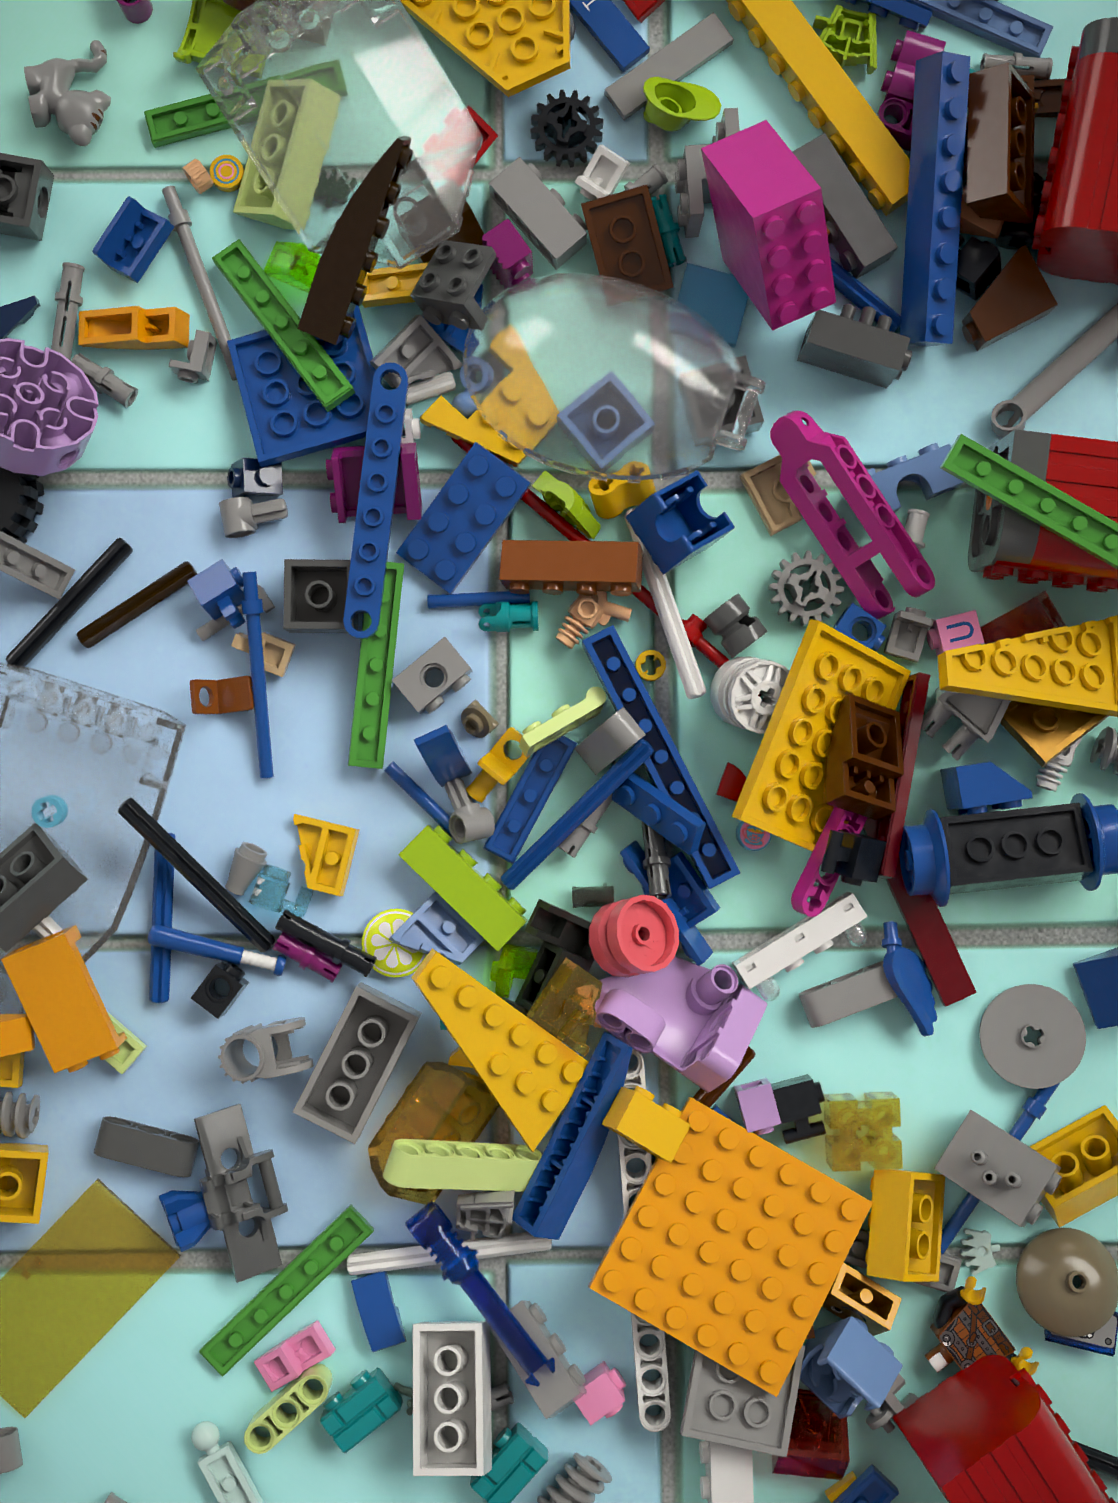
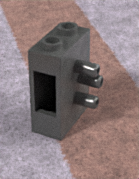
(855, 346)

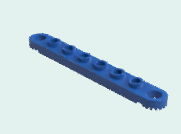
(376, 500)

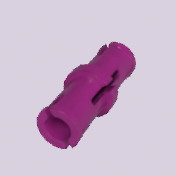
(307, 956)

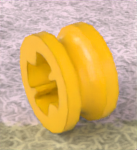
(659, 671)

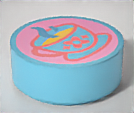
(752, 837)

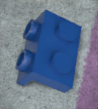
(132, 240)

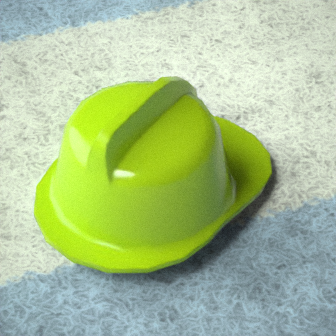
(677, 103)

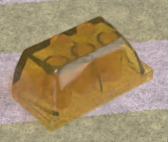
(436, 1105)

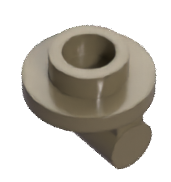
(477, 720)

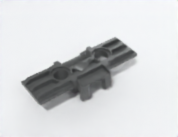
(229, 1196)

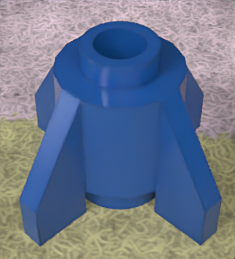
(186, 1216)

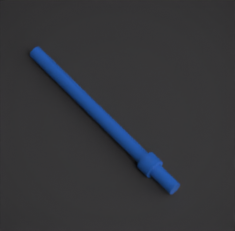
(252, 607)
(1034, 1109)

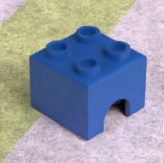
(676, 525)

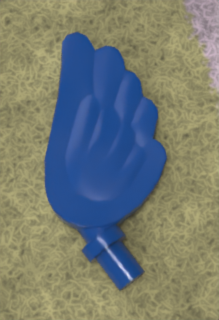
(908, 979)

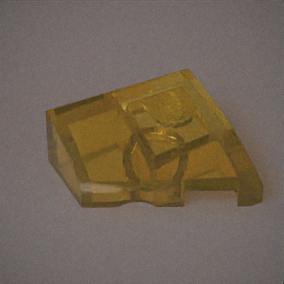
(568, 1005)

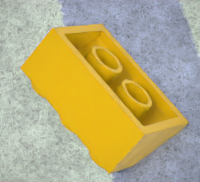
(1087, 1162)
(905, 1225)

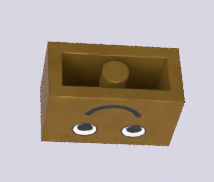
(863, 1299)

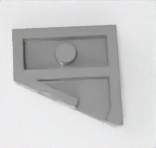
(418, 352)

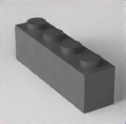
(849, 216)

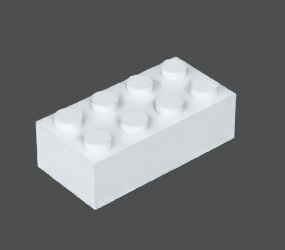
(452, 1399)

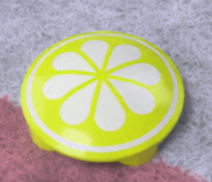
(392, 958)

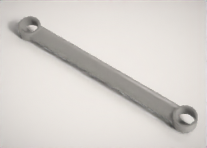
(1057, 374)

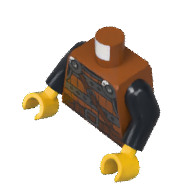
(970, 1332)

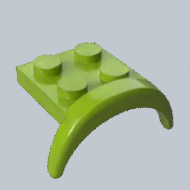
(204, 28)

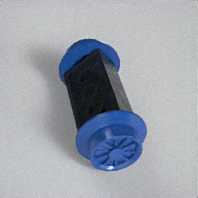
(1010, 849)

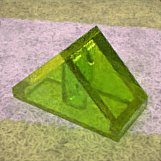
(292, 264)

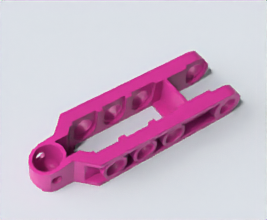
(800, 444)

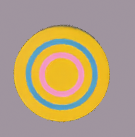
(226, 173)

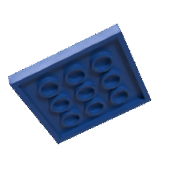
(282, 409)

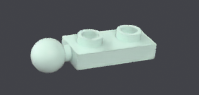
(223, 1467)

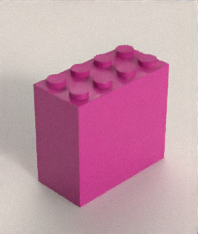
(770, 224)

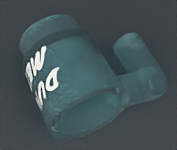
(272, 889)

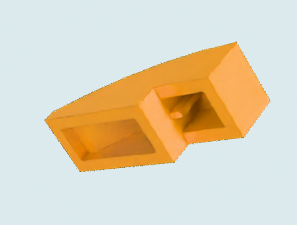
(134, 328)

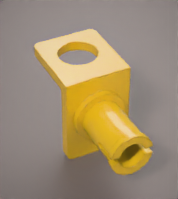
(496, 767)

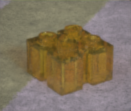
(878, 1147)

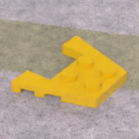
(474, 429)

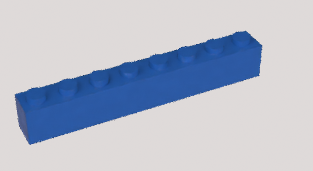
(934, 198)
(665, 764)

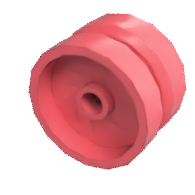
(634, 936)

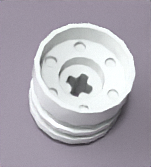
(737, 688)

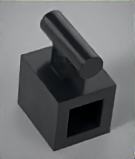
(977, 266)
(853, 856)
(797, 1101)

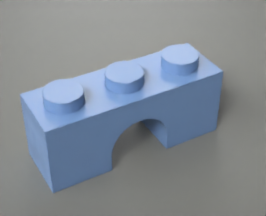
(922, 470)

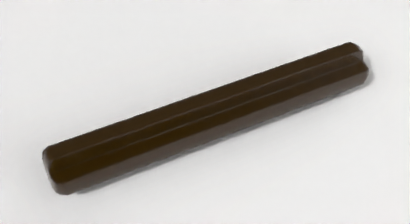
(136, 605)

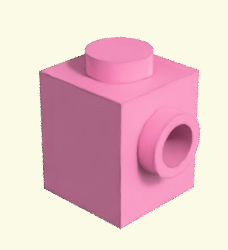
(603, 1393)

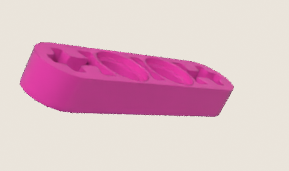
(805, 885)

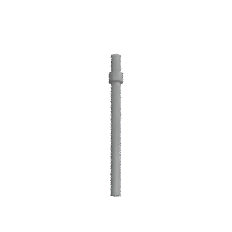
(181, 221)

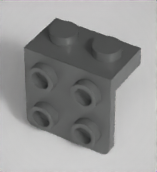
(451, 282)

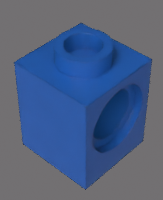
(856, 615)

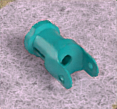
(504, 616)

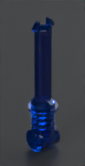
(461, 1267)

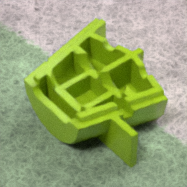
(850, 37)
(565, 499)

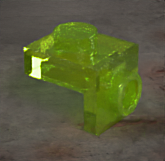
(513, 963)

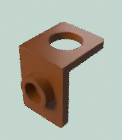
(224, 695)

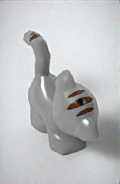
(76, 111)

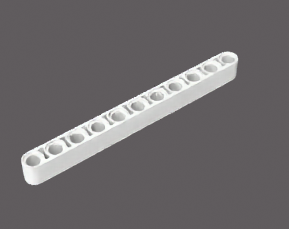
(651, 1356)

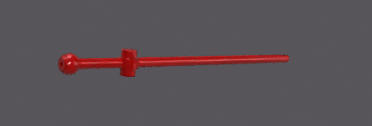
(693, 625)

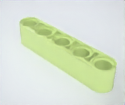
(460, 1165)

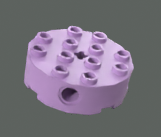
(44, 409)

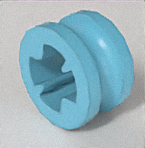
(40, 805)

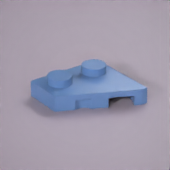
(440, 928)

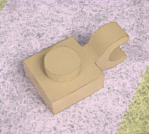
(276, 651)

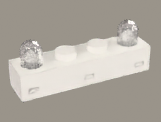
(795, 942)

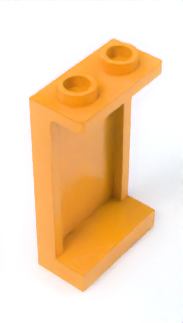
(62, 1001)

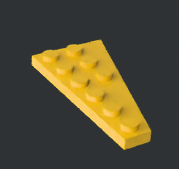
(1047, 668)
(513, 1056)

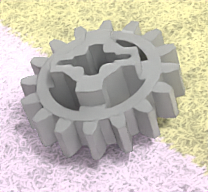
(792, 581)

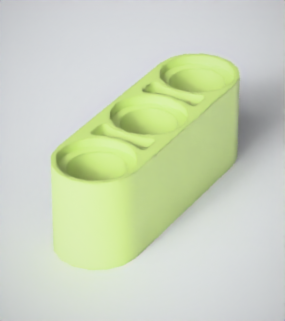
(278, 1421)

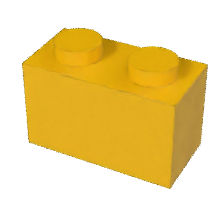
(646, 1123)

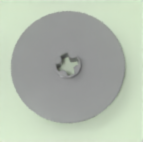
(1058, 1047)

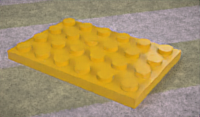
(789, 771)

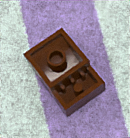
(864, 758)

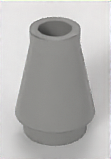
(246, 865)

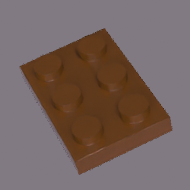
(628, 238)

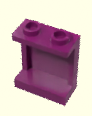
(346, 470)

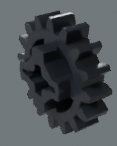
(578, 133)

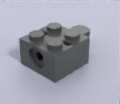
(24, 196)

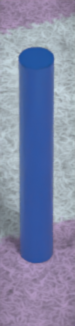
(475, 599)
(419, 795)

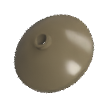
(1047, 1288)

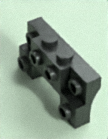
(563, 937)

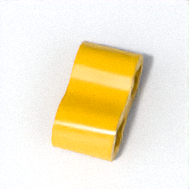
(616, 495)

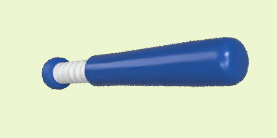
(206, 947)

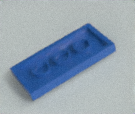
(463, 518)

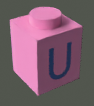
(955, 632)

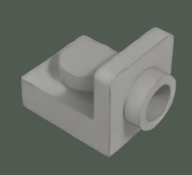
(201, 357)

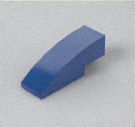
(443, 755)

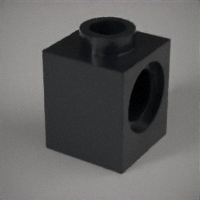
(208, 997)

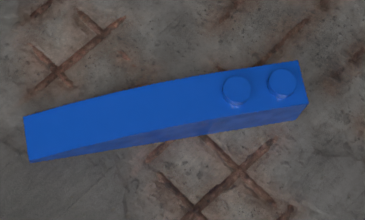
(574, 1144)

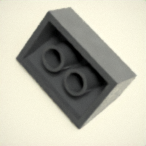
(33, 883)

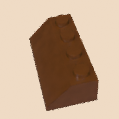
(1000, 145)

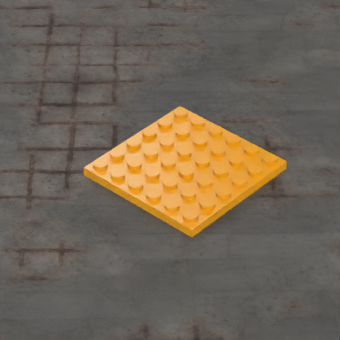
(732, 1247)

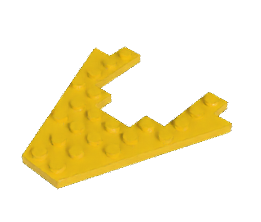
(503, 40)

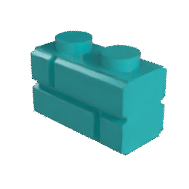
(360, 1409)
(514, 1464)

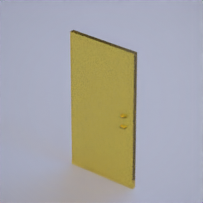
(73, 1292)

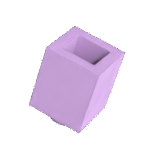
(757, 1106)

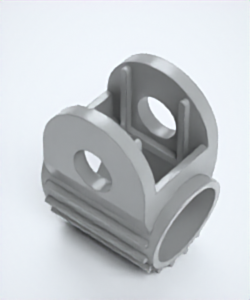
(240, 1069)

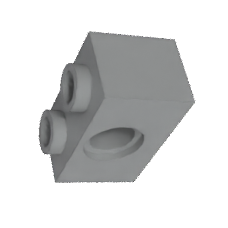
(413, 679)

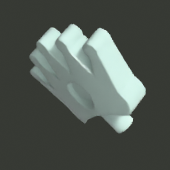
(979, 1249)

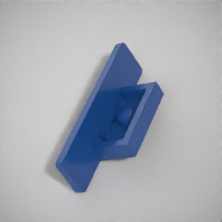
(689, 901)

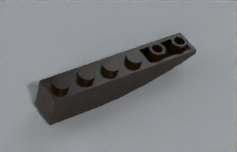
(351, 249)

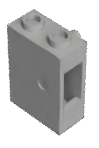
(999, 1169)

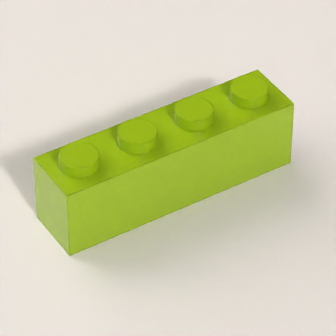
(463, 887)

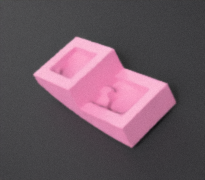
(294, 1355)

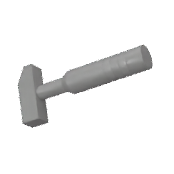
(213, 627)

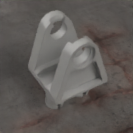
(978, 714)

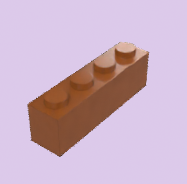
(571, 566)

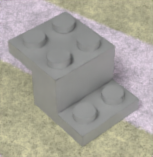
(692, 179)

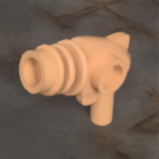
(588, 612)

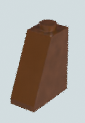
(1010, 302)

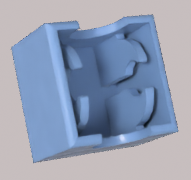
(848, 1366)

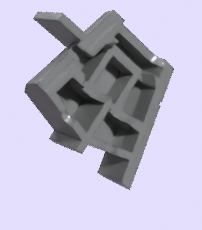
(485, 1212)

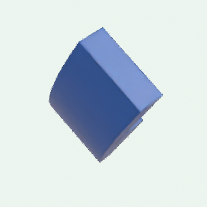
(378, 1311)

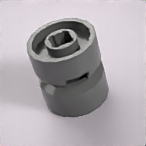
(735, 625)

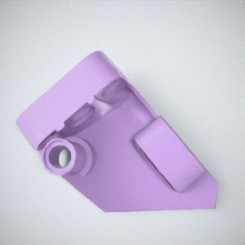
(685, 1017)

